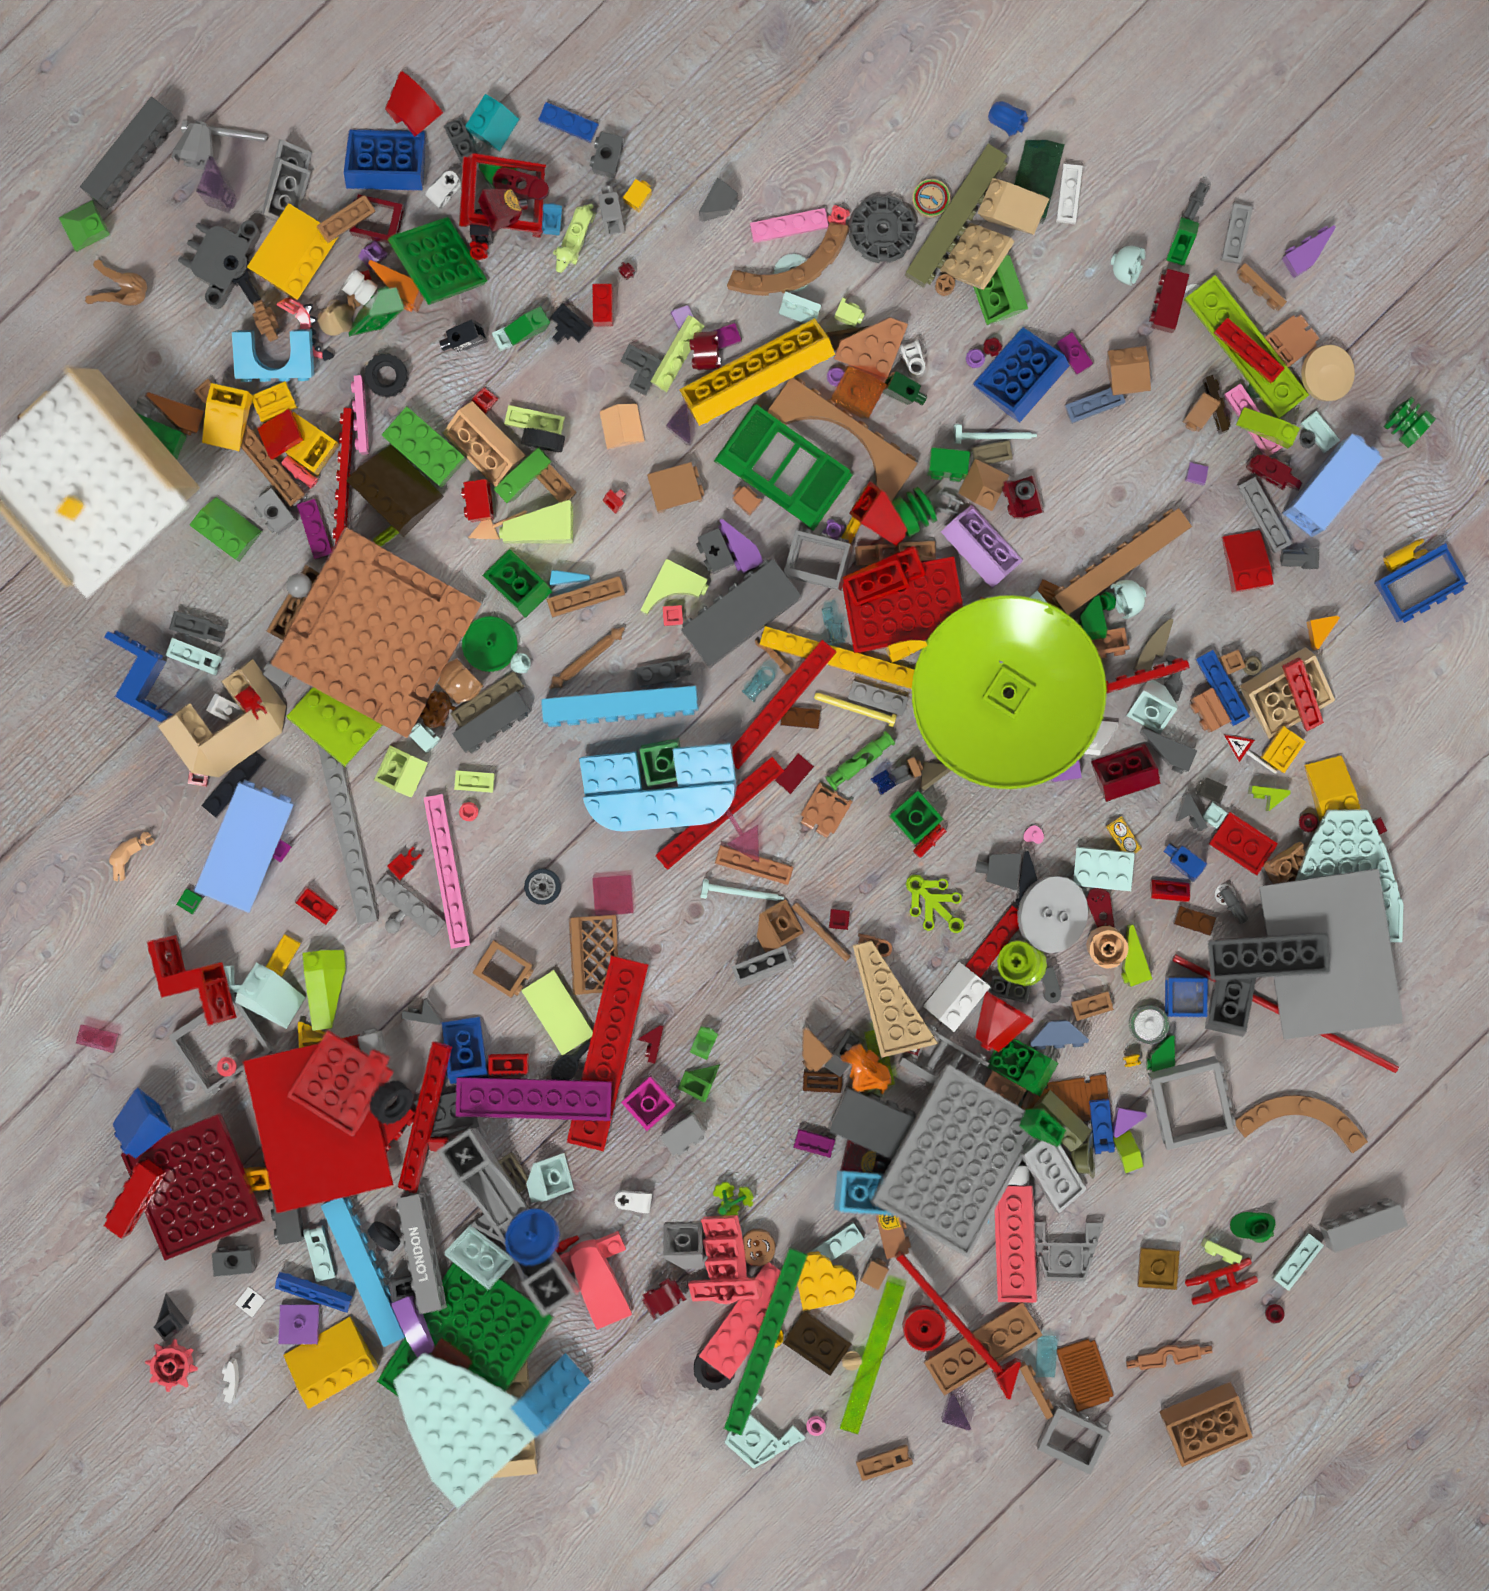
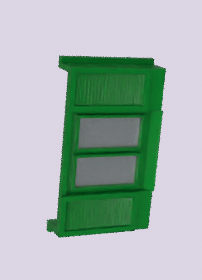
(784, 466)

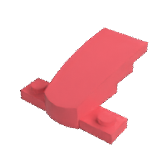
(724, 1264)
(597, 1279)

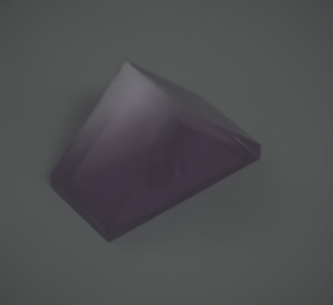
(680, 425)
(953, 1413)

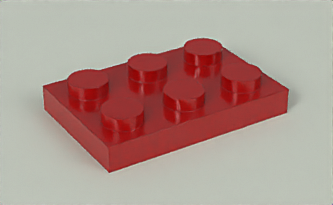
(1243, 843)

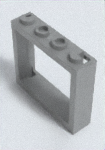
(176, 1039)
(1184, 1070)

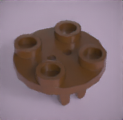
(436, 709)

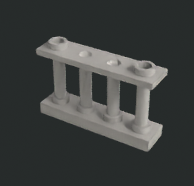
(927, 1071)

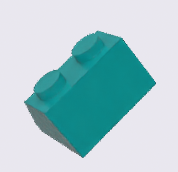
(492, 122)

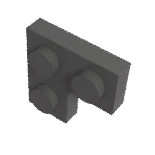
(644, 364)

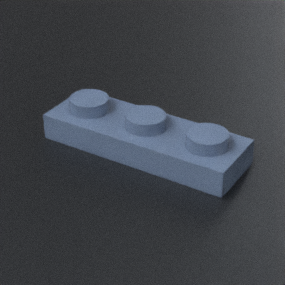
(1093, 405)

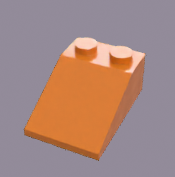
(407, 290)

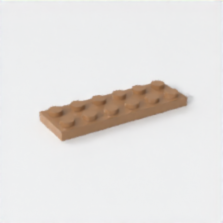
(999, 1336)

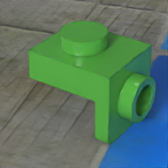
(704, 1042)

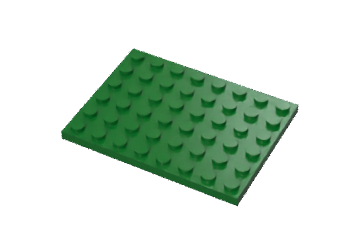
(489, 1326)

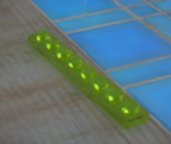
(872, 1357)

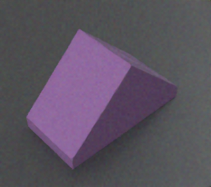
(1072, 773)
(1126, 1119)

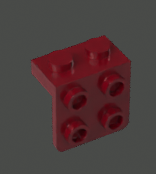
(1018, 507)

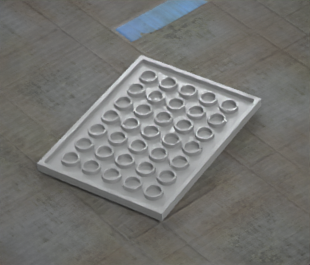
(955, 1161)

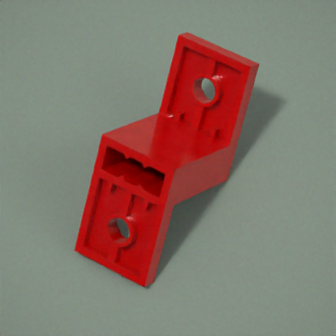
(174, 979)

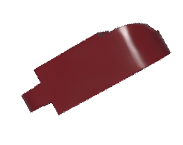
(535, 187)
(1273, 472)

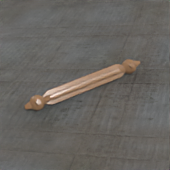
(586, 658)

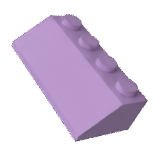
(981, 546)

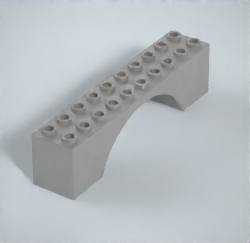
(490, 1187)

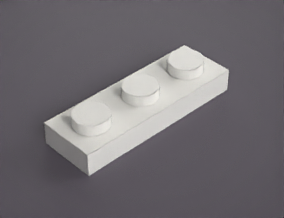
(1069, 193)

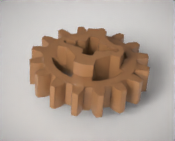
(265, 320)

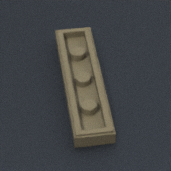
(487, 699)

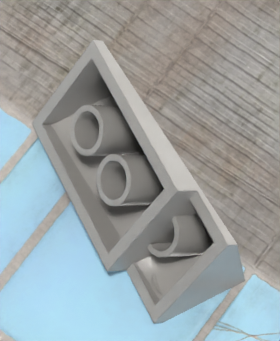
(287, 179)

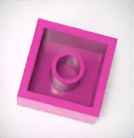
(648, 1103)

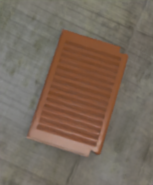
(1085, 1374)

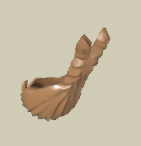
(132, 287)

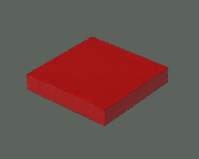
(280, 434)

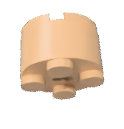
(1116, 951)

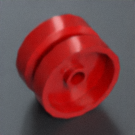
(934, 1332)

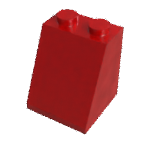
(878, 514)

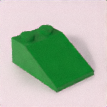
(517, 583)

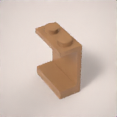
(675, 486)

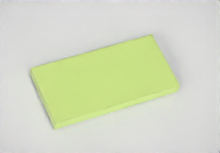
(558, 1012)

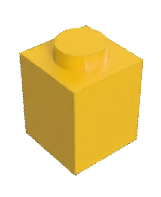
(637, 195)

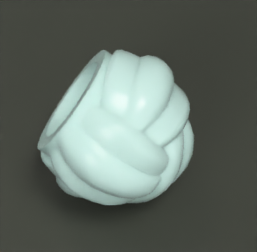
(520, 663)

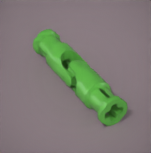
(852, 766)

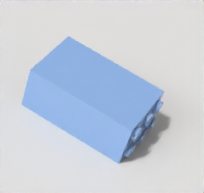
(1332, 485)

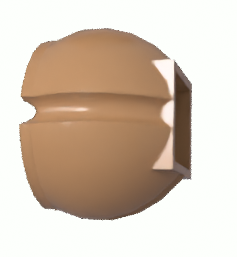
(459, 682)

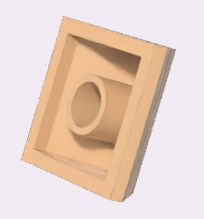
(621, 425)

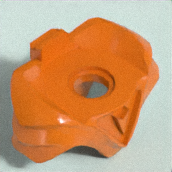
(866, 1070)

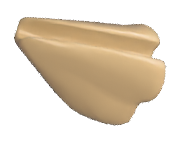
(335, 318)

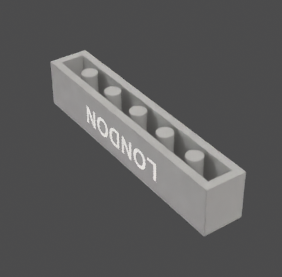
(421, 1253)

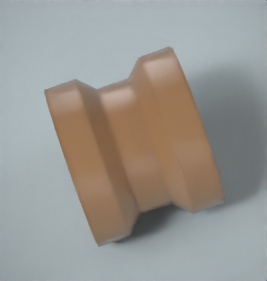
(946, 281)

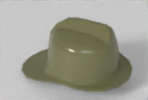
(1083, 1158)

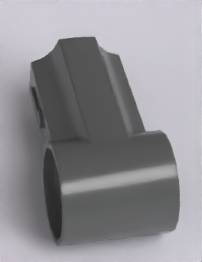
(1306, 558)

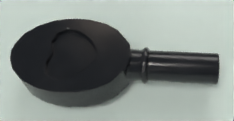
(568, 1065)

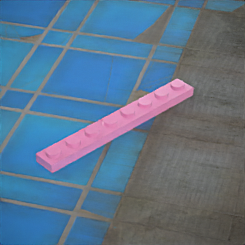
(447, 871)

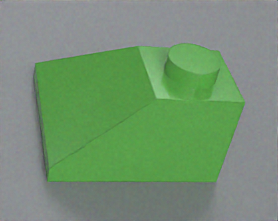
(84, 226)

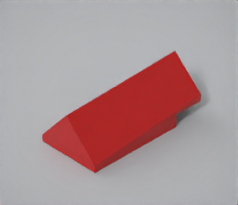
(884, 576)

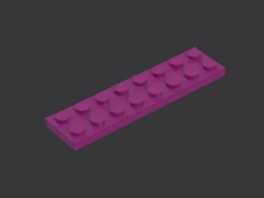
(533, 1098)

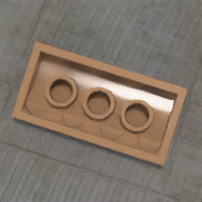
(289, 608)

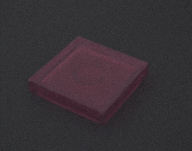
(613, 895)

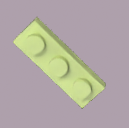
(527, 418)

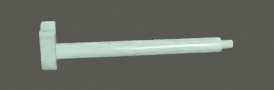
(958, 435)
(736, 891)

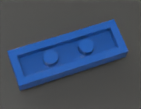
(568, 122)

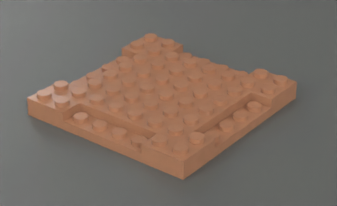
(375, 632)

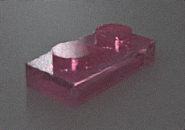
(97, 1038)

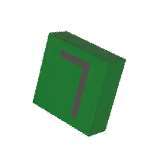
(189, 901)

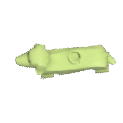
(574, 237)

